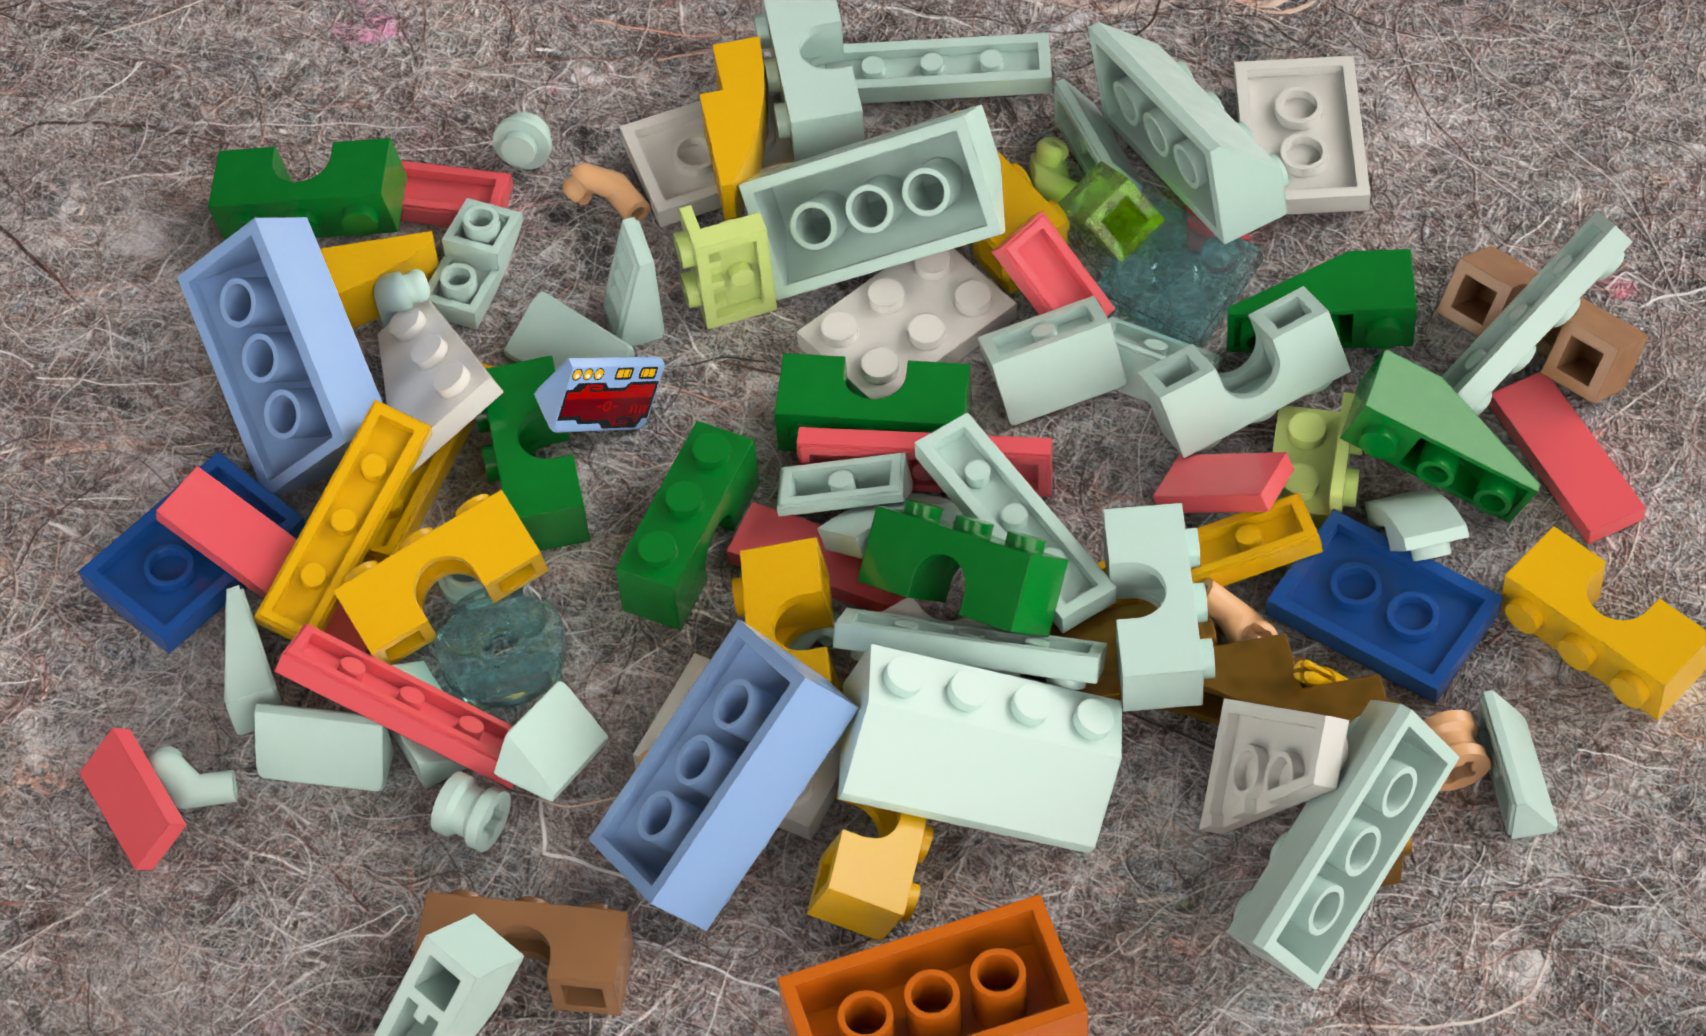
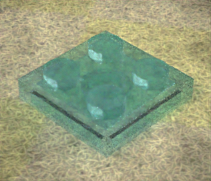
(1181, 277)

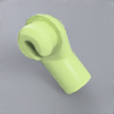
(1050, 170)

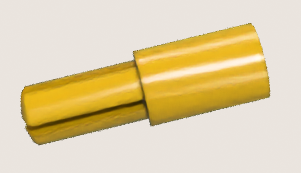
(1313, 674)

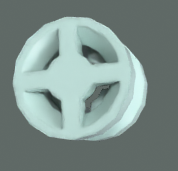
(470, 811)

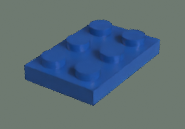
(162, 579)
(1383, 608)

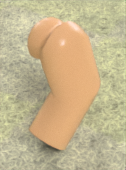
(613, 185)
(1234, 616)

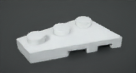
(433, 374)
(1270, 762)

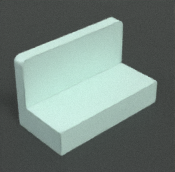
(1053, 360)

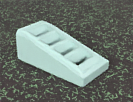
(632, 289)
(247, 668)

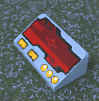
(600, 393)

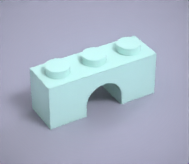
(817, 105)
(1291, 358)
(1161, 653)

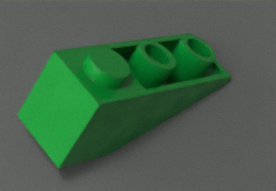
(1364, 291)
(1433, 434)

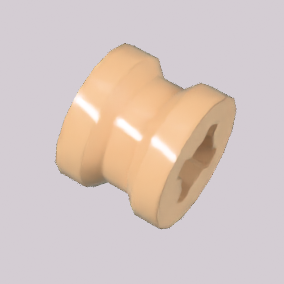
(1459, 732)

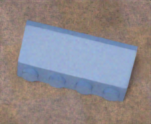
(281, 350)
(722, 776)

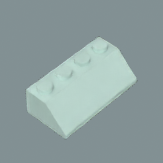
(1186, 135)
(880, 202)
(979, 748)
(1343, 844)

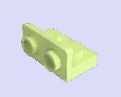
(726, 268)
(1318, 458)

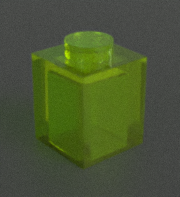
(1111, 211)

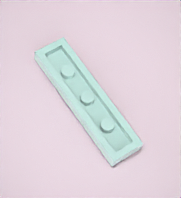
(949, 67)
(1543, 304)
(992, 490)
(1062, 660)

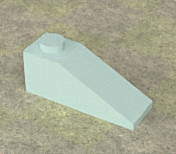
(452, 982)

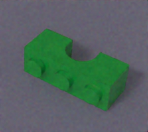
(353, 195)
(817, 395)
(540, 490)
(667, 555)
(1006, 580)

